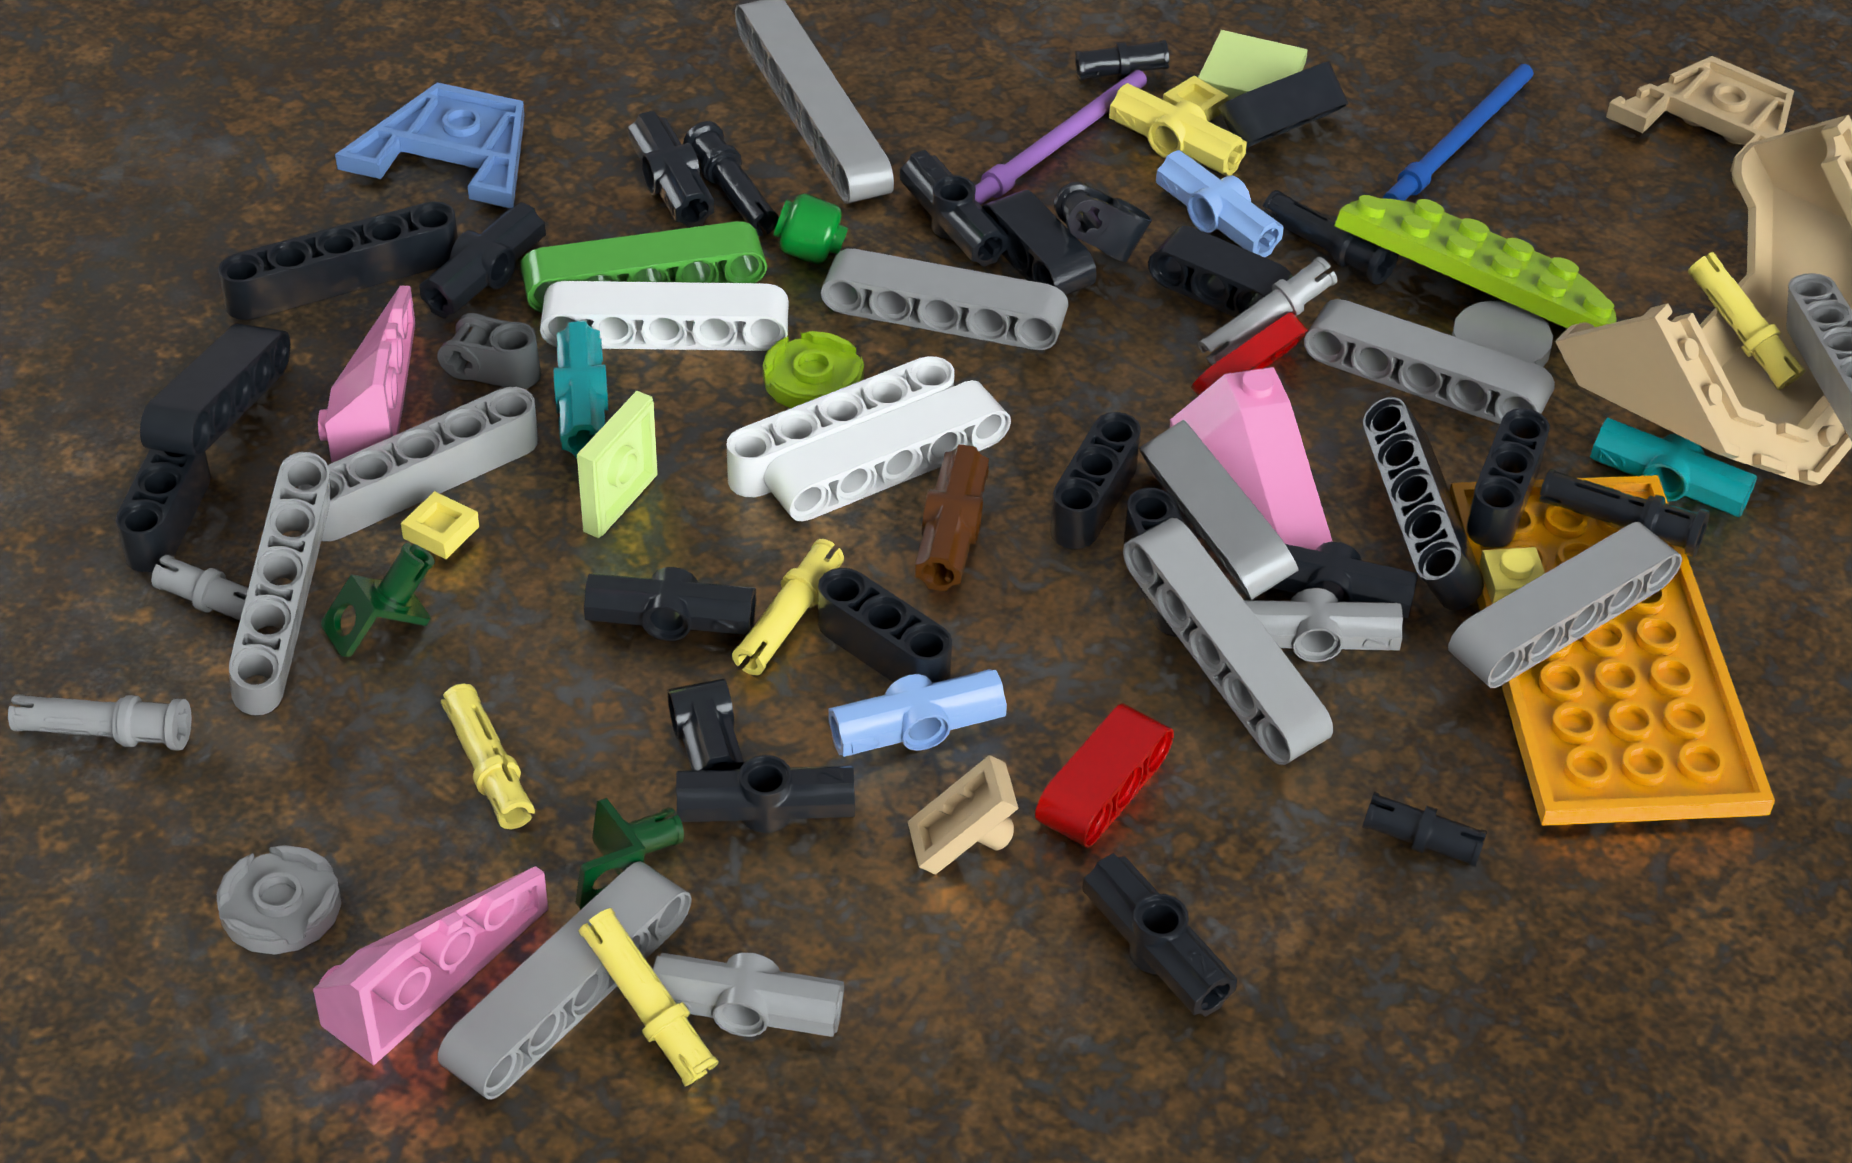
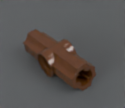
(952, 518)

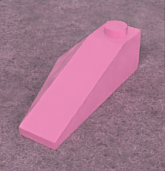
(371, 389)
(1257, 441)
(409, 974)

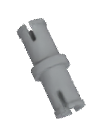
(205, 588)

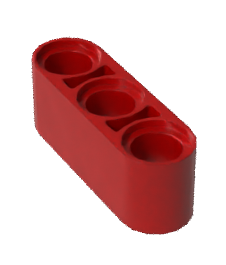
(1104, 775)

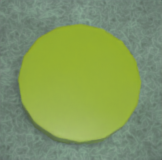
(810, 367)

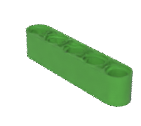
(688, 255)

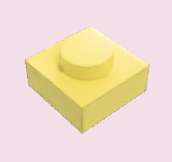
(1200, 93)
(440, 525)
(1509, 570)

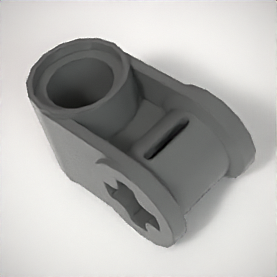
(497, 352)

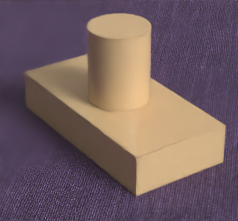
(964, 814)

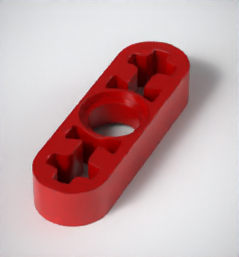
(1256, 352)

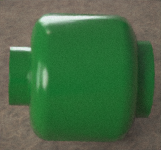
(810, 228)

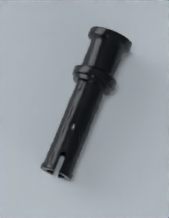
(722, 166)
(1320, 230)
(1668, 522)

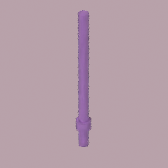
(1002, 177)

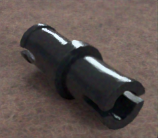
(1122, 60)
(1424, 829)

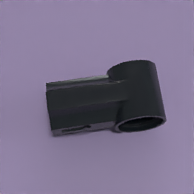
(705, 722)

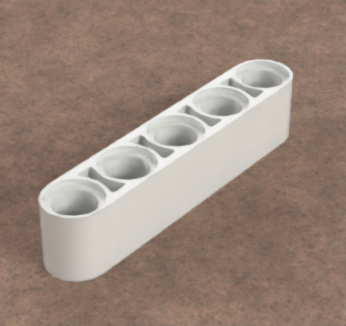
(670, 314)
(758, 444)
(884, 450)

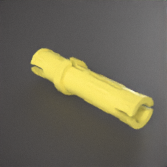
(1752, 329)
(797, 594)
(494, 770)
(649, 998)

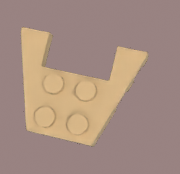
(1711, 96)

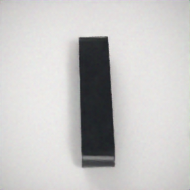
(337, 260)
(215, 390)
(1423, 504)

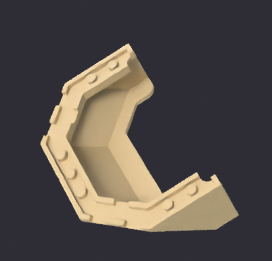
(1697, 374)

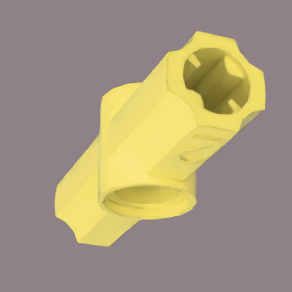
(1178, 128)

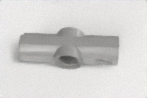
(1322, 626)
(752, 994)

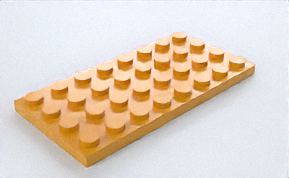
(1638, 709)

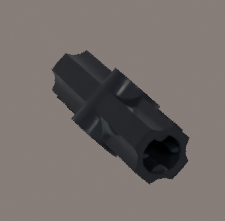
(671, 169)
(954, 208)
(482, 260)
(1350, 579)
(670, 603)
(765, 793)
(1159, 935)

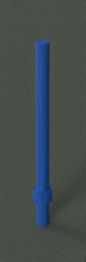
(1418, 174)

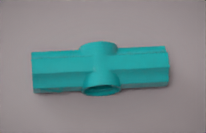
(580, 385)
(1678, 463)

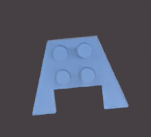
(449, 127)

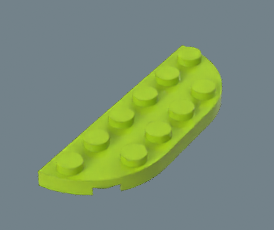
(1479, 258)

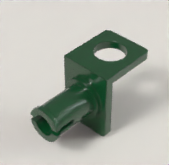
(385, 598)
(624, 844)

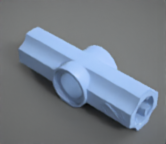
(1219, 204)
(917, 712)

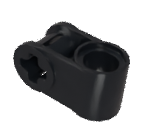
(1101, 220)

